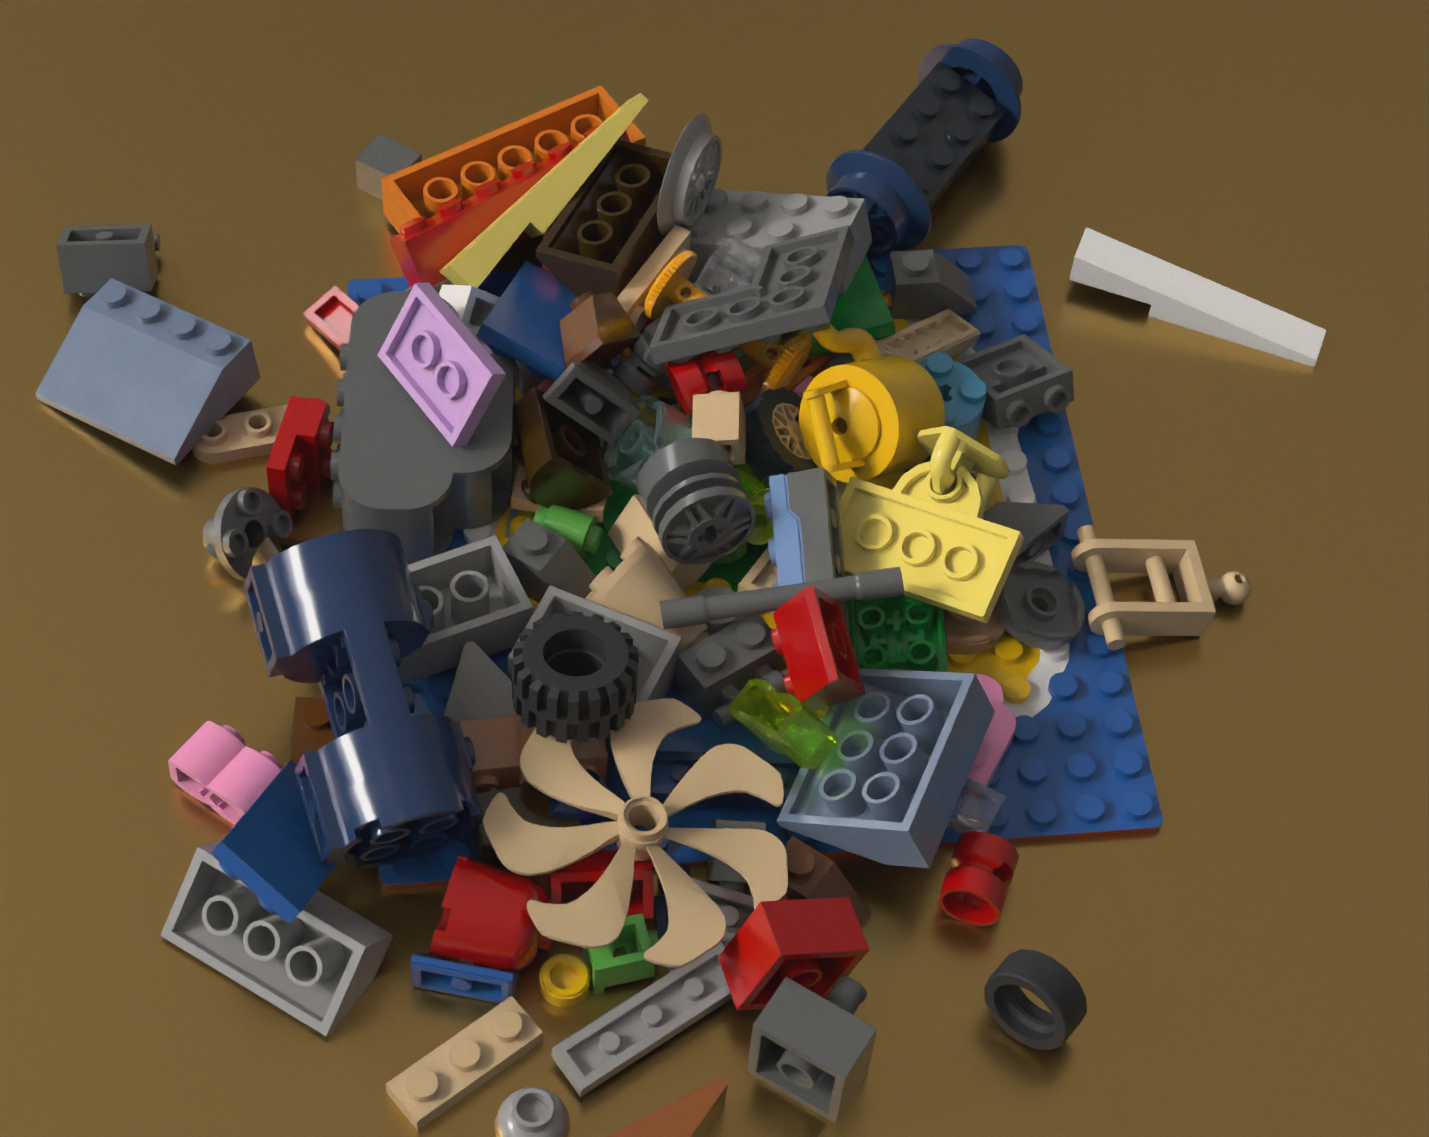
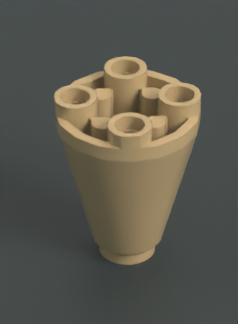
(639, 587)

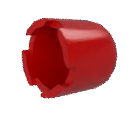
(489, 918)

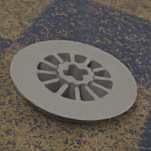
(689, 176)

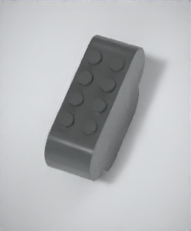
(394, 461)

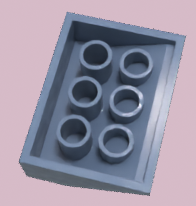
(148, 371)
(893, 767)

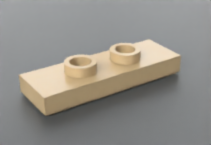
(939, 333)

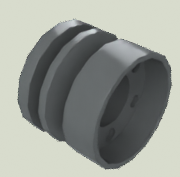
(696, 501)

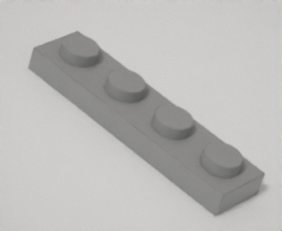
(643, 1022)

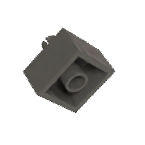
(813, 1045)

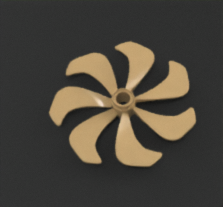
(601, 912)

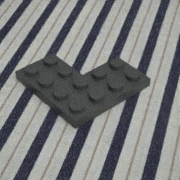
(789, 292)

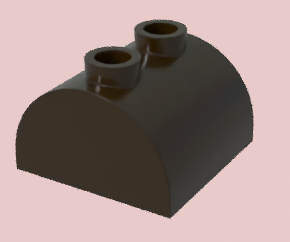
(558, 455)

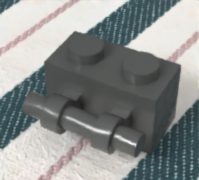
(98, 253)
(722, 664)

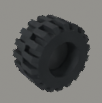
(574, 677)

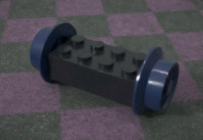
(962, 101)

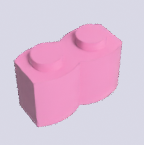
(222, 770)

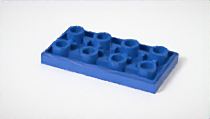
(528, 322)
(275, 849)

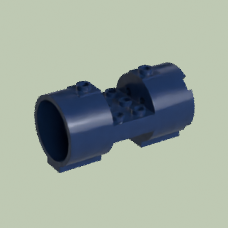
(344, 619)

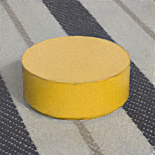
(564, 980)

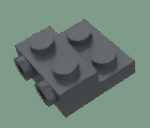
(1020, 381)

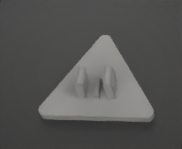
(479, 688)

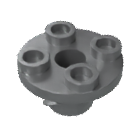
(241, 527)

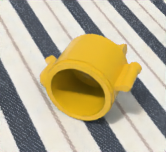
(868, 412)

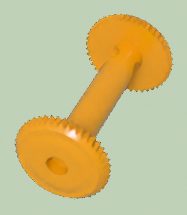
(674, 282)

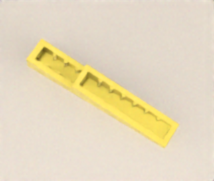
(542, 202)

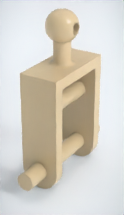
(1157, 559)

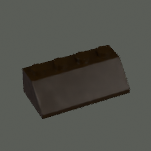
(608, 222)

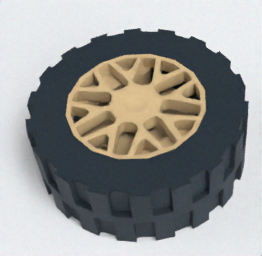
(774, 435)

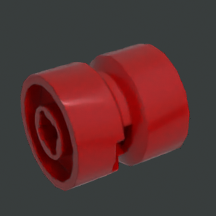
(690, 376)
(978, 878)

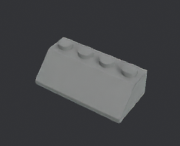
(304, 967)

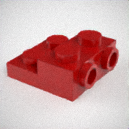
(300, 453)

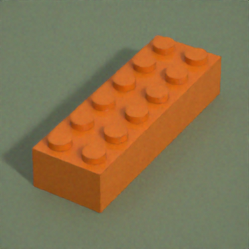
(458, 171)

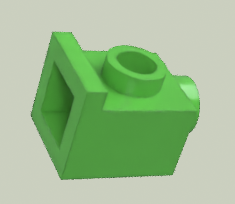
(624, 958)

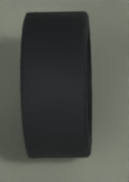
(1048, 982)

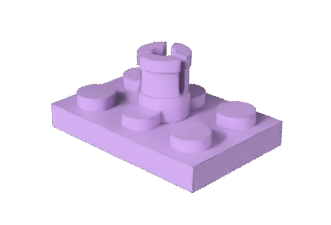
(441, 364)

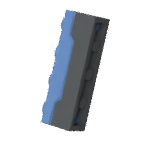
(806, 528)

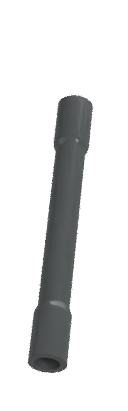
(702, 609)

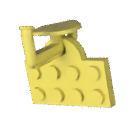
(935, 526)

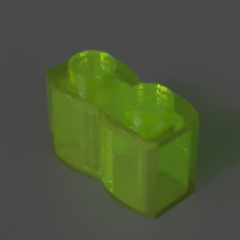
(783, 723)

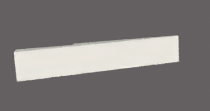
(1193, 300)

